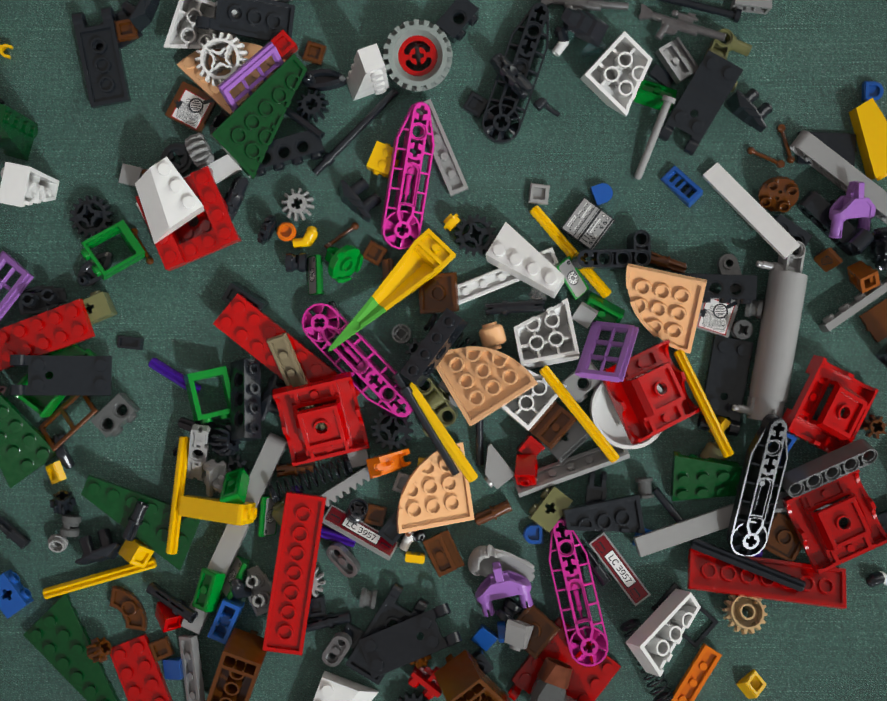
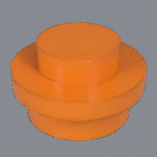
(286, 231)

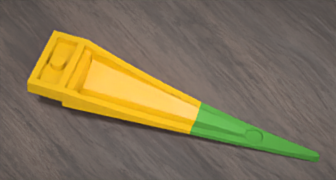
(417, 266)

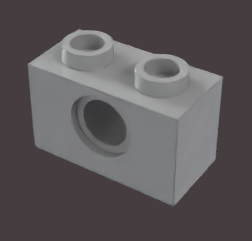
(572, 386)

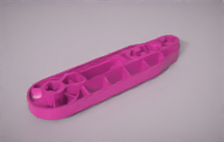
(410, 165)
(365, 369)
(574, 581)

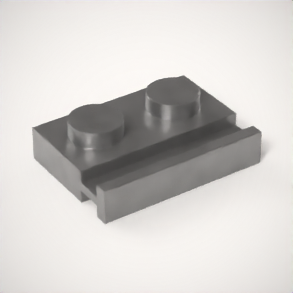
(677, 60)

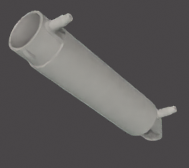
(777, 336)

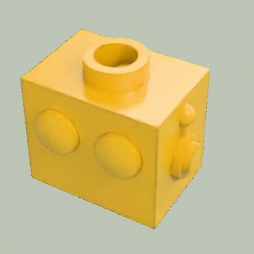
(380, 159)

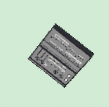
(587, 224)

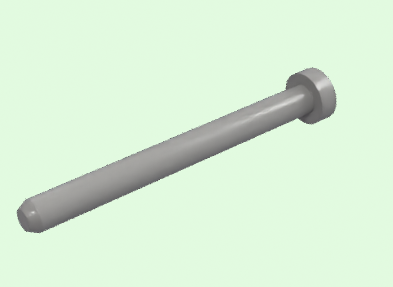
(654, 135)

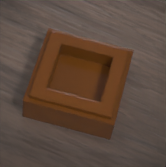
(126, 30)
(314, 53)
(374, 253)
(375, 514)
(161, 648)

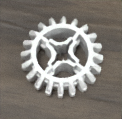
(226, 53)

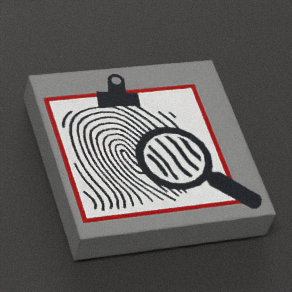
(717, 317)

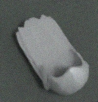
(482, 557)

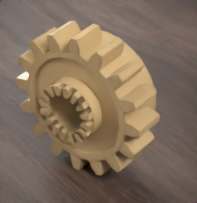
(738, 620)

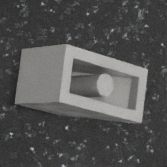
(496, 468)
(518, 634)

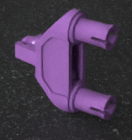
(851, 206)
(502, 585)

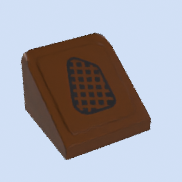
(827, 259)

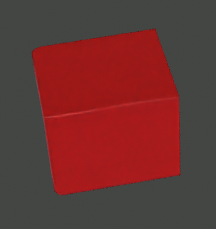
(284, 45)
(530, 446)
(166, 619)

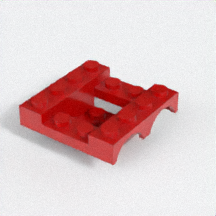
(209, 235)
(637, 400)
(343, 419)
(831, 429)
(820, 531)

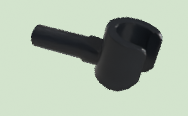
(541, 103)

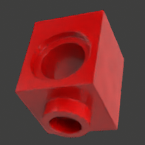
(526, 470)

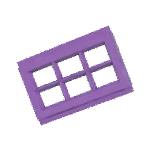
(242, 72)
(18, 287)
(624, 357)

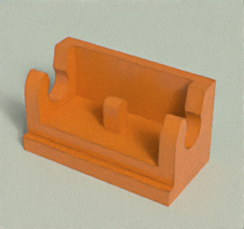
(387, 463)

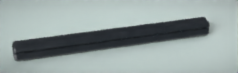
(749, 565)

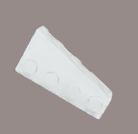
(367, 73)
(25, 185)
(520, 259)
(663, 630)

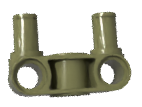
(732, 43)
(438, 401)

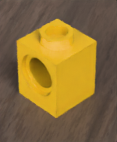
(136, 552)

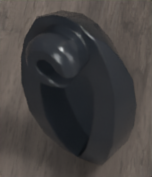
(323, 79)
(86, 276)

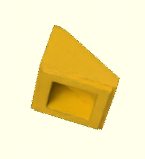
(751, 684)

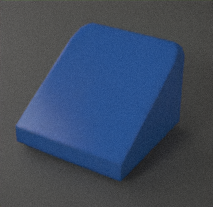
(484, 637)
(173, 668)

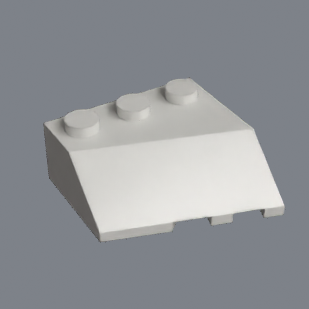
(183, 30)
(618, 73)
(166, 199)
(547, 338)
(532, 404)
(341, 689)

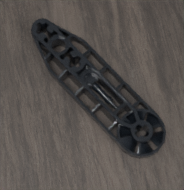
(522, 63)
(749, 525)

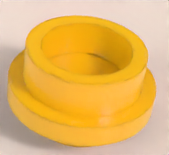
(451, 222)

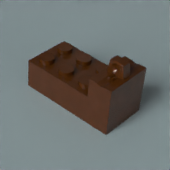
(238, 667)
(465, 681)

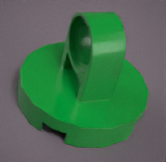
(343, 262)

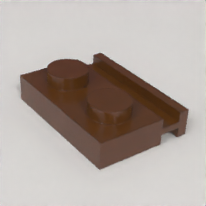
(552, 425)
(443, 553)

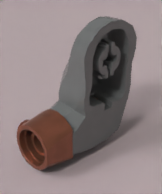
(552, 681)

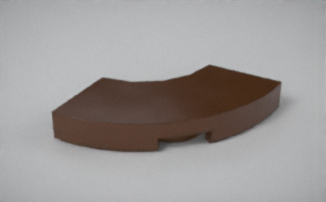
(130, 607)

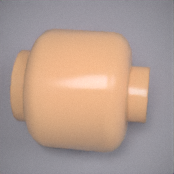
(492, 335)

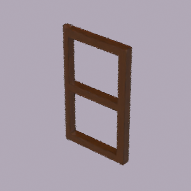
(61, 410)

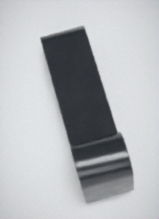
(817, 211)
(611, 255)

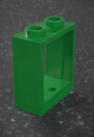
(123, 230)
(193, 398)

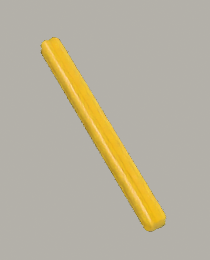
(568, 249)
(703, 403)
(579, 414)
(446, 439)
(178, 491)
(95, 579)

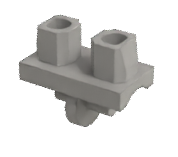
(214, 476)

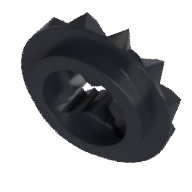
(180, 150)
(267, 229)

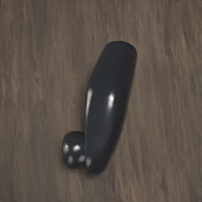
(62, 452)

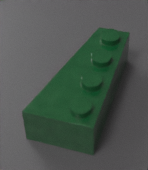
(16, 133)

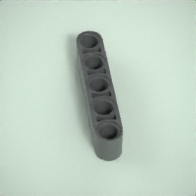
(828, 467)

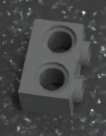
(113, 411)

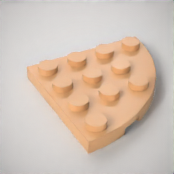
(188, 66)
(666, 303)
(483, 380)
(434, 496)

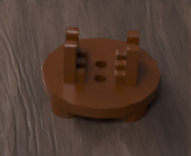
(786, 197)

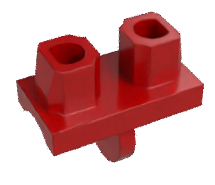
(425, 677)

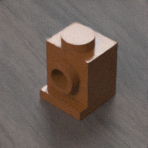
(863, 276)

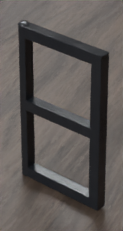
(714, 622)

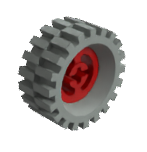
(396, 59)

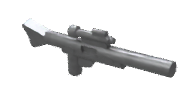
(593, 5)
(683, 24)

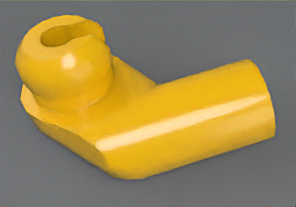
(308, 238)

